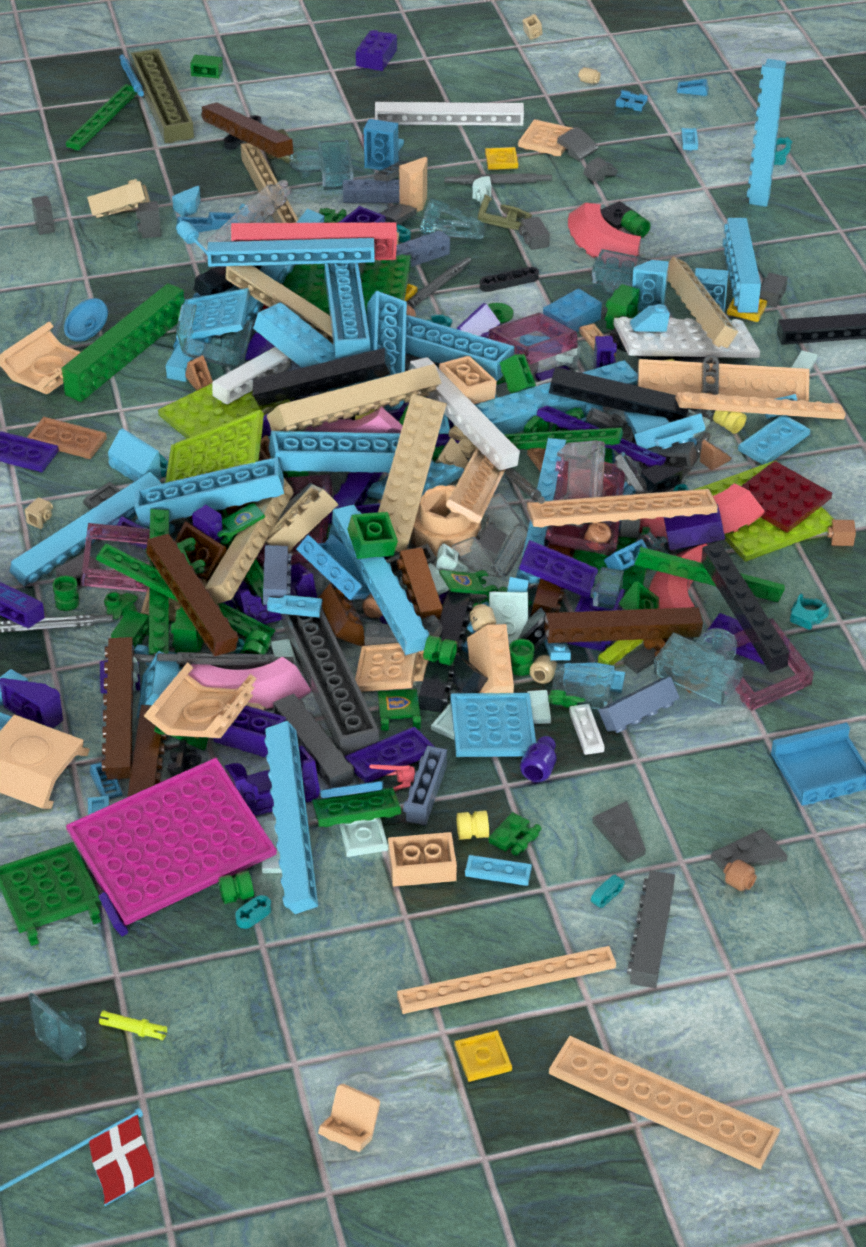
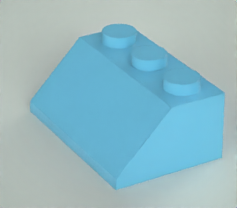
(652, 282)
(133, 456)
(156, 680)

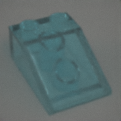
(586, 681)
(56, 1028)

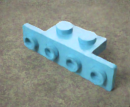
(669, 433)

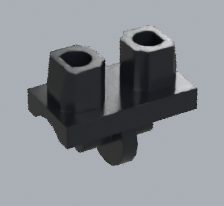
(184, 759)

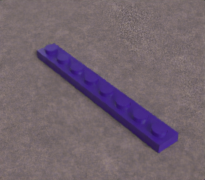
(632, 450)

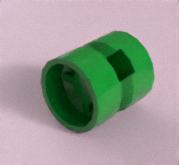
(635, 224)
(66, 593)
(256, 643)
(440, 650)
(521, 656)
(236, 887)

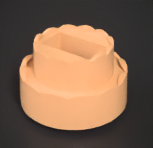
(438, 524)

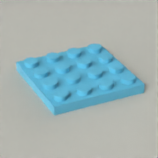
(219, 313)
(437, 475)
(492, 724)

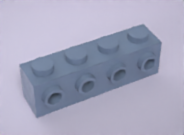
(370, 191)
(425, 247)
(276, 572)
(639, 704)
(426, 785)

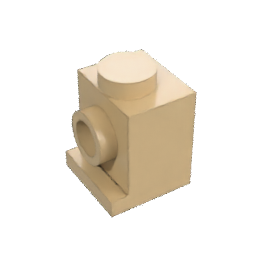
(38, 512)

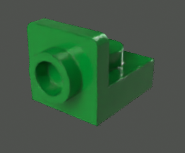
(536, 424)

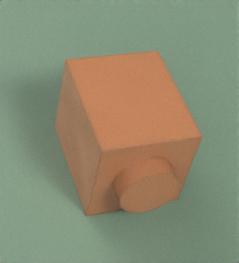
(842, 532)

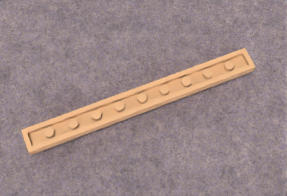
(760, 405)
(505, 979)

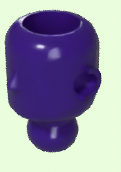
(539, 760)

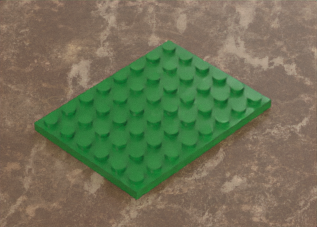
(382, 276)

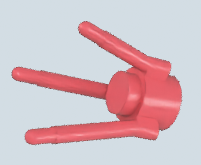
(403, 773)

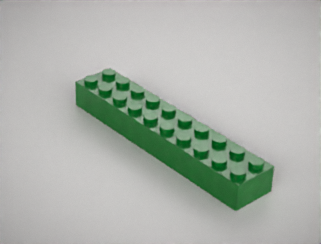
(122, 343)

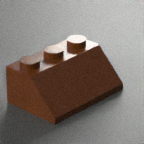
(205, 549)
(342, 616)

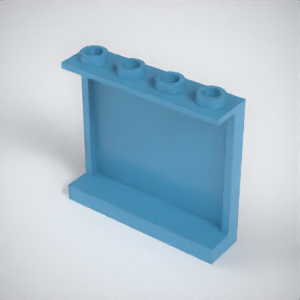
(336, 565)
(820, 764)

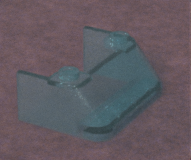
(231, 350)

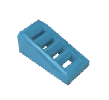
(693, 87)
(95, 770)

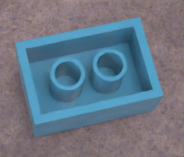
(380, 144)
(574, 310)

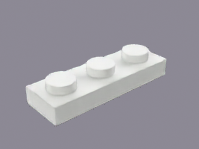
(586, 729)

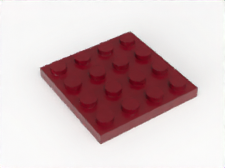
(786, 495)

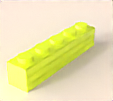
(617, 651)

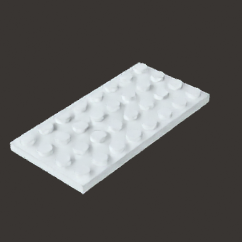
(684, 339)

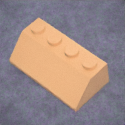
(491, 655)

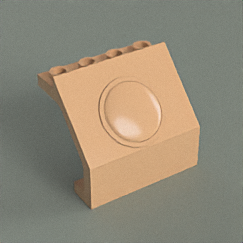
(37, 360)
(198, 710)
(34, 759)

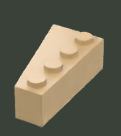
(301, 518)

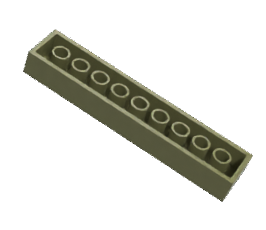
(162, 96)

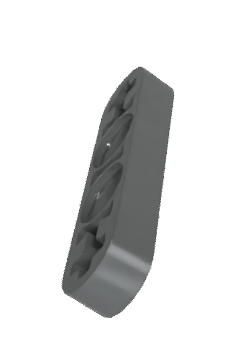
(710, 388)

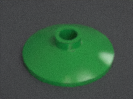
(502, 311)

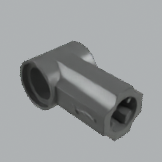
(604, 420)

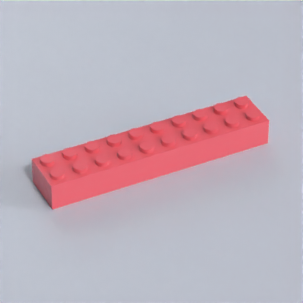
(383, 233)

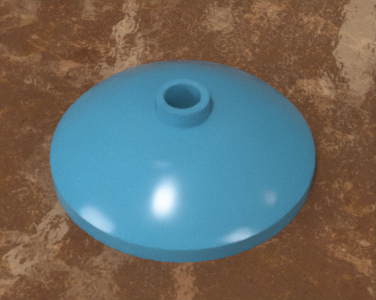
(86, 320)

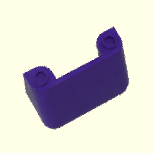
(301, 585)
(256, 787)

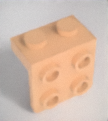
(351, 1118)

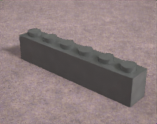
(328, 759)
(652, 929)

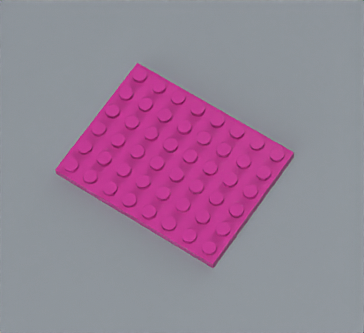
(170, 840)

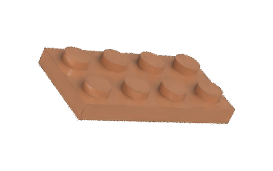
(68, 437)

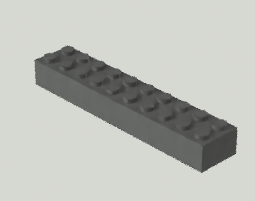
(331, 682)

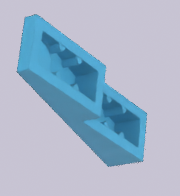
(214, 221)

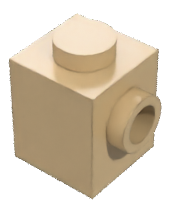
(532, 27)

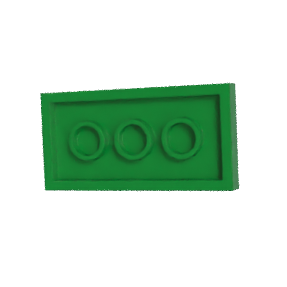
(356, 807)

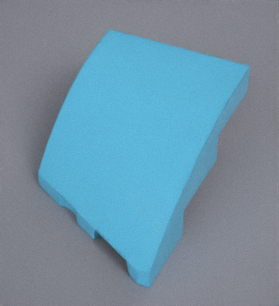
(642, 422)

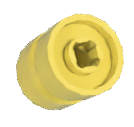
(730, 420)
(472, 825)

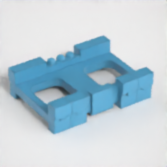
(632, 98)

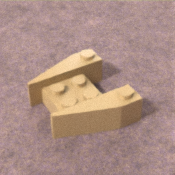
(118, 199)

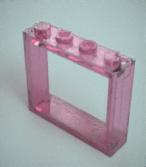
(560, 341)
(110, 578)
(802, 678)

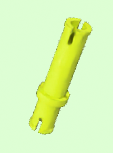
(141, 1027)

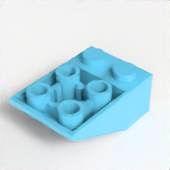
(715, 283)

